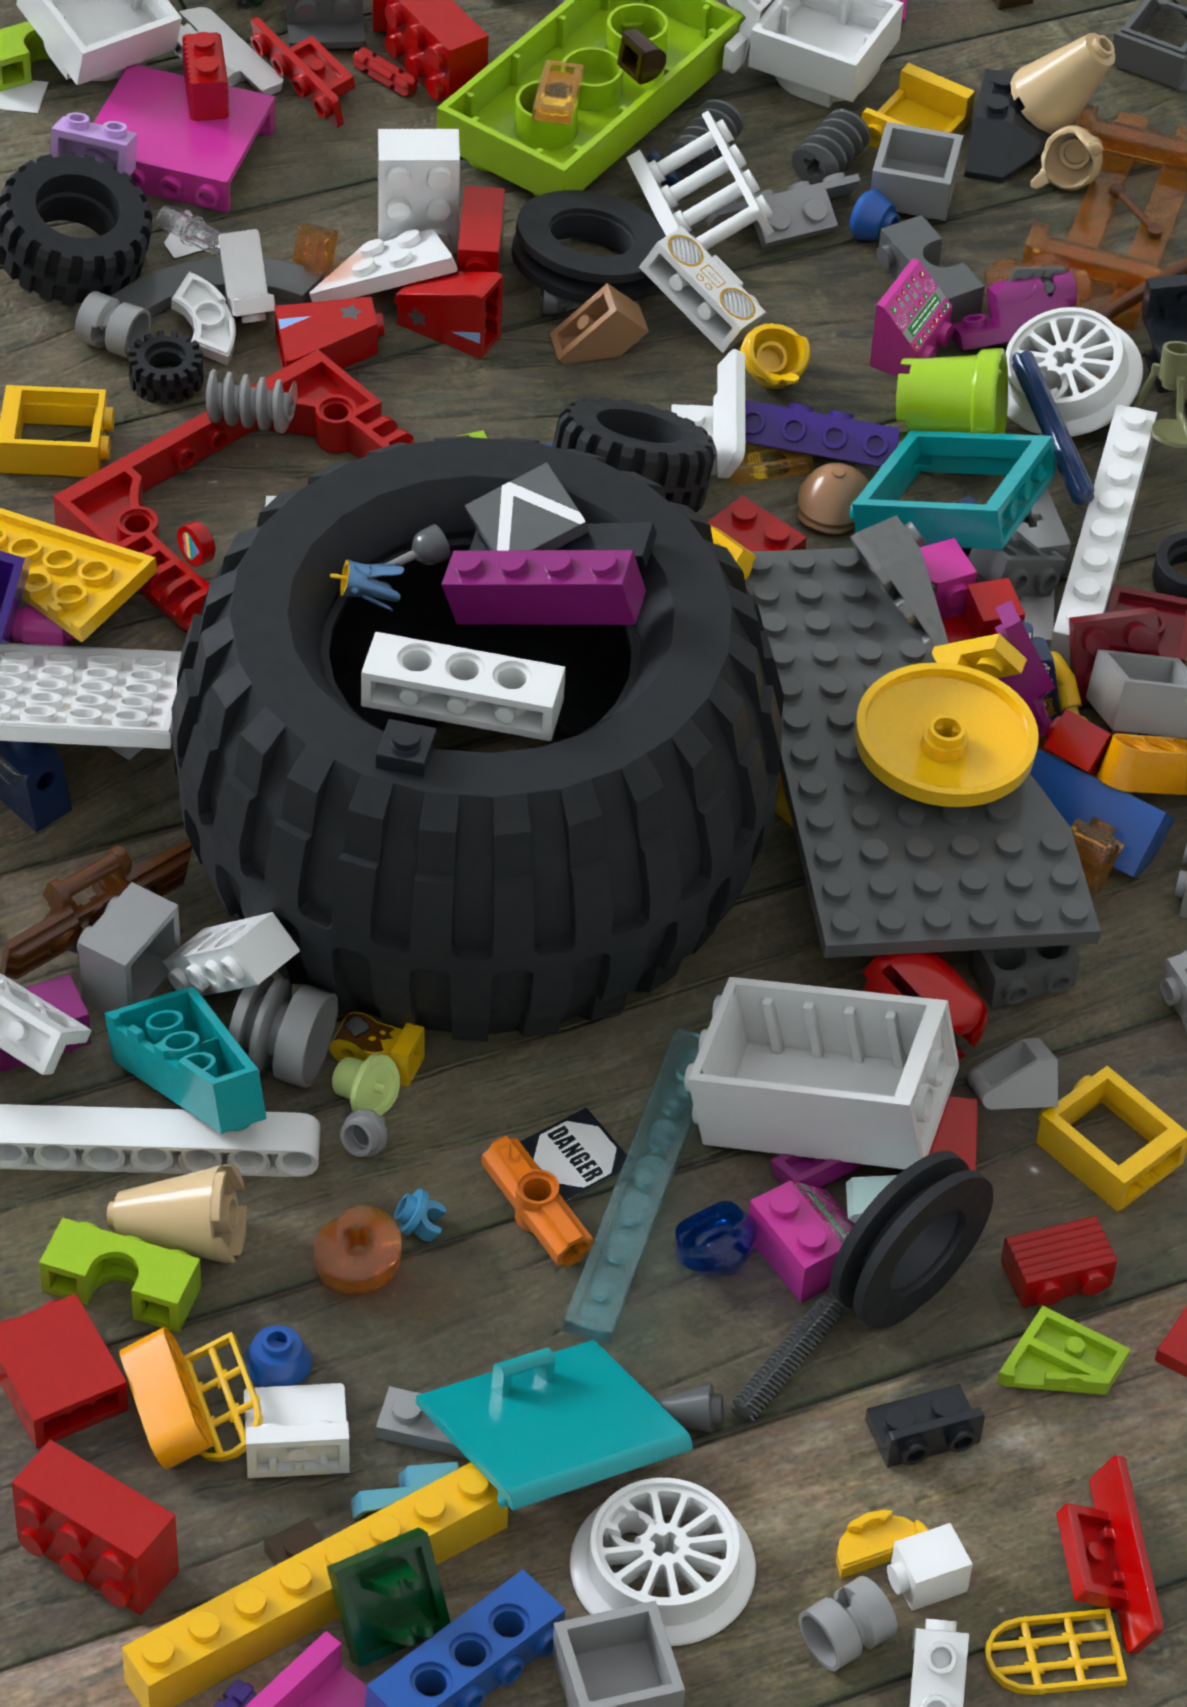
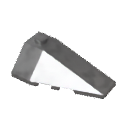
(899, 566)

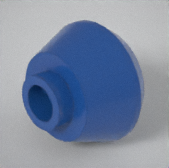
(872, 214)
(278, 1357)

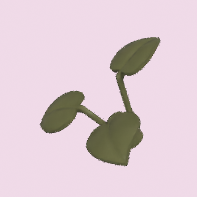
(1173, 374)

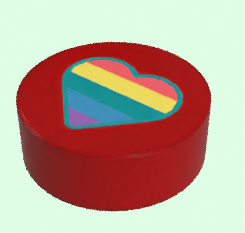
(196, 543)

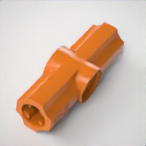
(537, 1201)

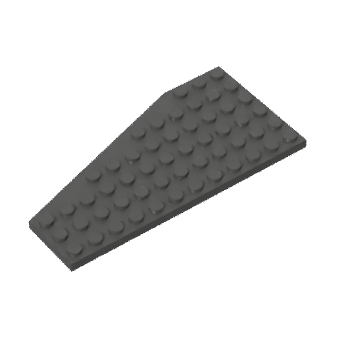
(874, 862)

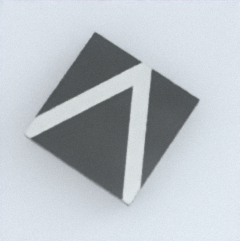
(528, 514)

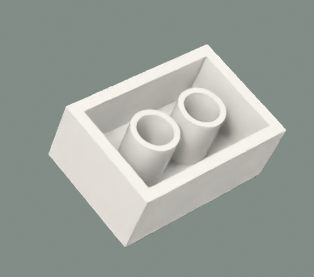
(419, 183)

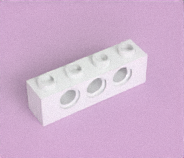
(462, 686)
(231, 955)

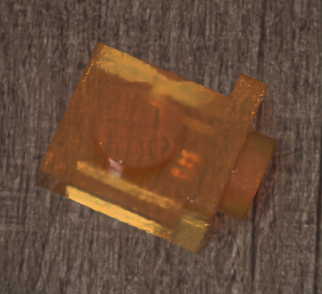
(315, 247)

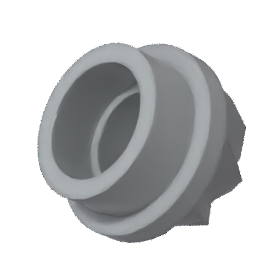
(364, 1133)

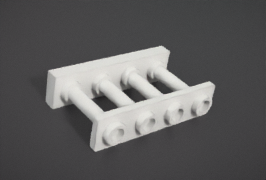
(666, 198)

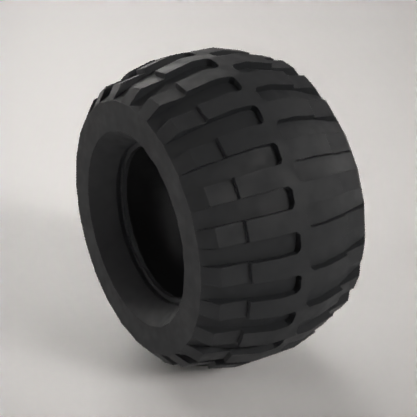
(498, 878)

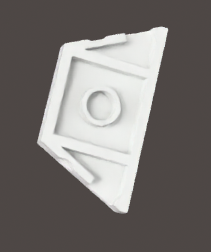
(387, 265)

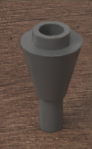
(696, 1408)

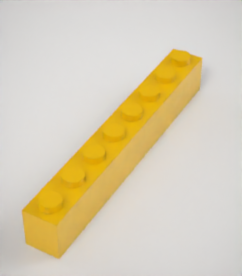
(298, 1594)

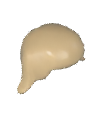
(1069, 159)

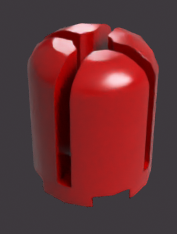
(932, 978)

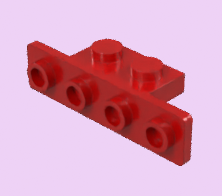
(308, 68)
(1110, 1557)

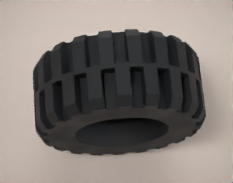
(81, 193)
(643, 442)

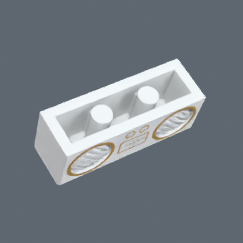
(703, 288)

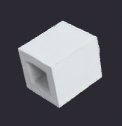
(929, 1567)

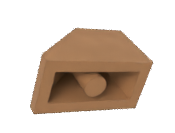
(599, 328)

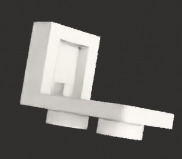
(245, 275)
(938, 1665)

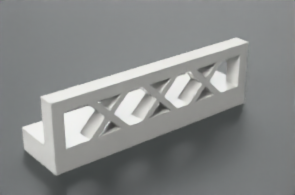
(34, 1028)

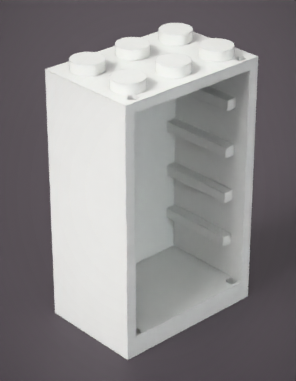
(823, 1072)

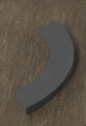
(156, 290)

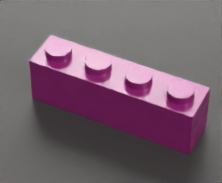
(544, 587)

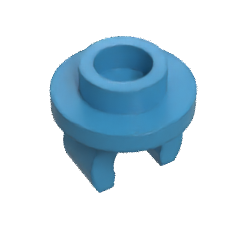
(414, 1214)

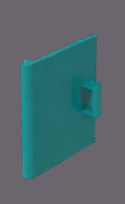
(554, 1423)

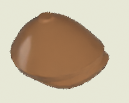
(827, 498)

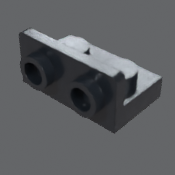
(925, 1426)

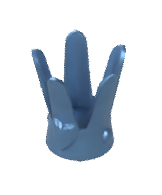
(355, 581)

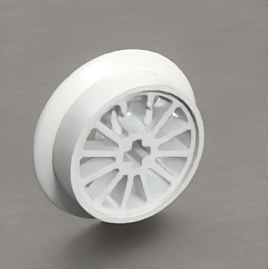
(1070, 367)
(665, 1557)

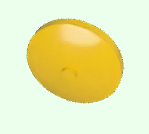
(946, 734)

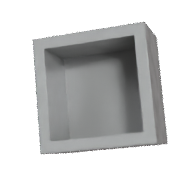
(917, 169)
(1140, 693)
(126, 949)
(617, 1659)

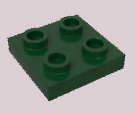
(389, 1596)

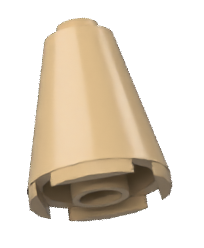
(1062, 81)
(186, 1213)

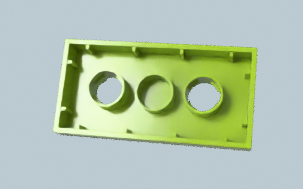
(611, 106)

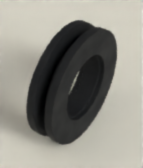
(590, 217)
(911, 1239)

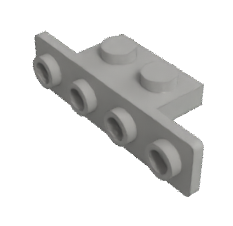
(797, 212)

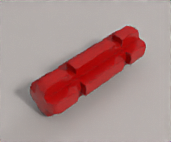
(385, 72)

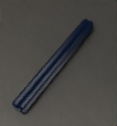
(1052, 424)

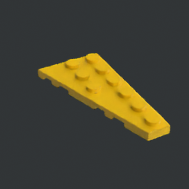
(73, 575)

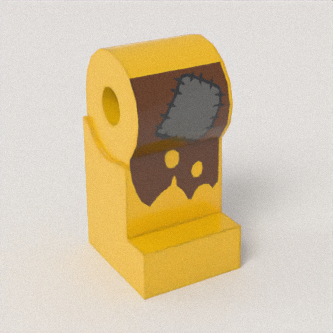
(364, 1036)

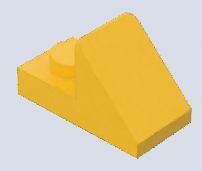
(988, 654)

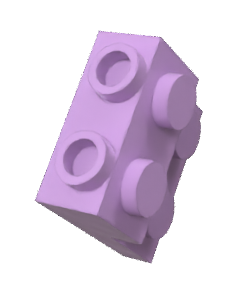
(106, 142)

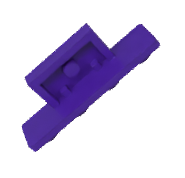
(817, 434)

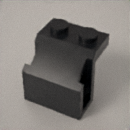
(1164, 316)

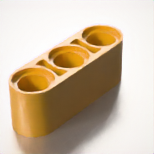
(1145, 764)
(166, 1398)

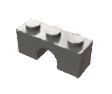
(920, 241)

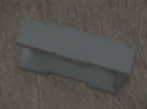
(1150, 55)

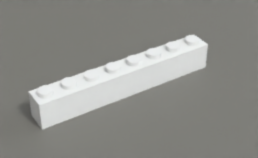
(1106, 521)

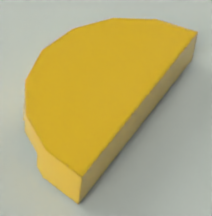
(871, 1540)

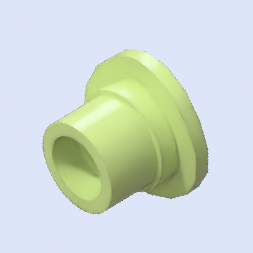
(367, 1083)

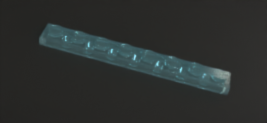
(636, 1198)

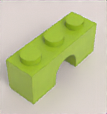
(18, 49)
(86, 1257)

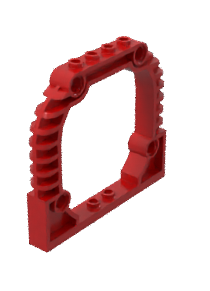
(111, 500)

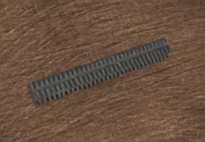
(788, 1356)

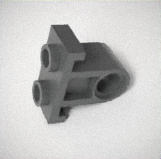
(1025, 565)

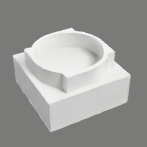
(102, 36)
(825, 46)

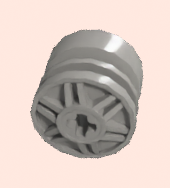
(285, 1028)

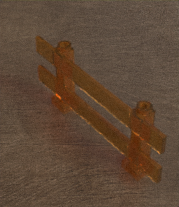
(1122, 143)

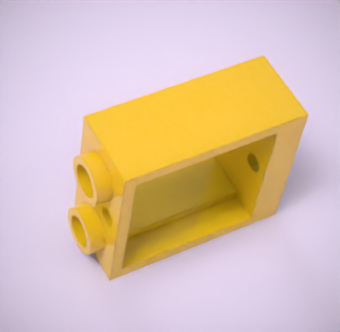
(54, 407)
(1137, 1174)

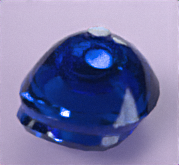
(716, 1239)

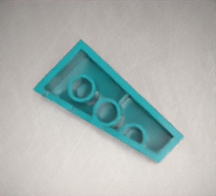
(188, 1057)

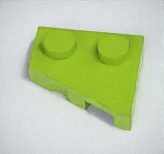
(1063, 1357)

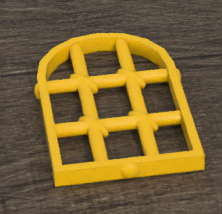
(222, 1382)
(1072, 1662)

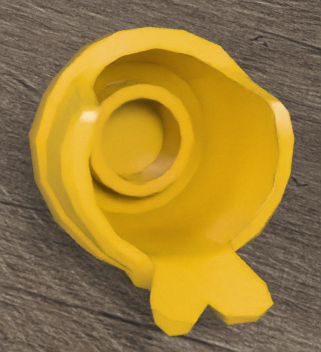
(775, 355)

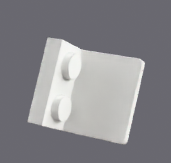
(300, 1431)

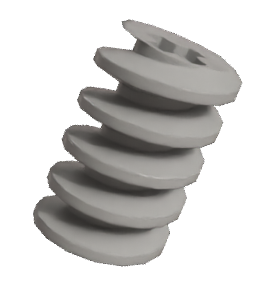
(250, 402)

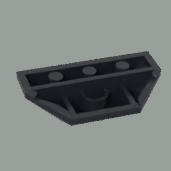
(1000, 134)

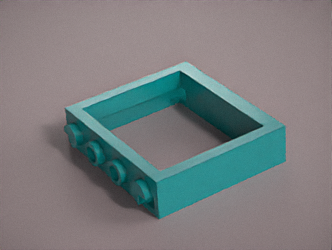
(1023, 458)

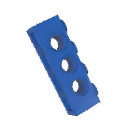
(436, 1667)

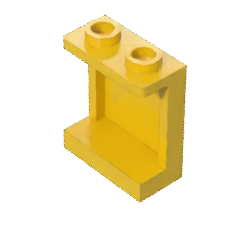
(922, 102)

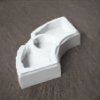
(209, 317)

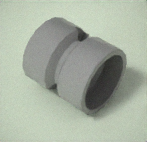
(111, 324)
(841, 1625)

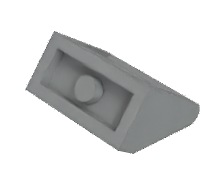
(1017, 1077)

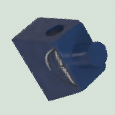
(33, 782)

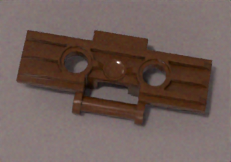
(67, 920)

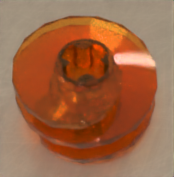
(358, 1250)

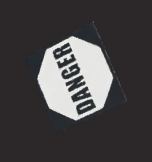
(576, 1153)

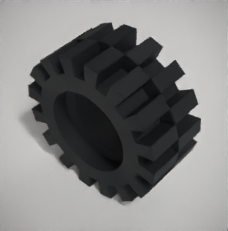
(171, 382)

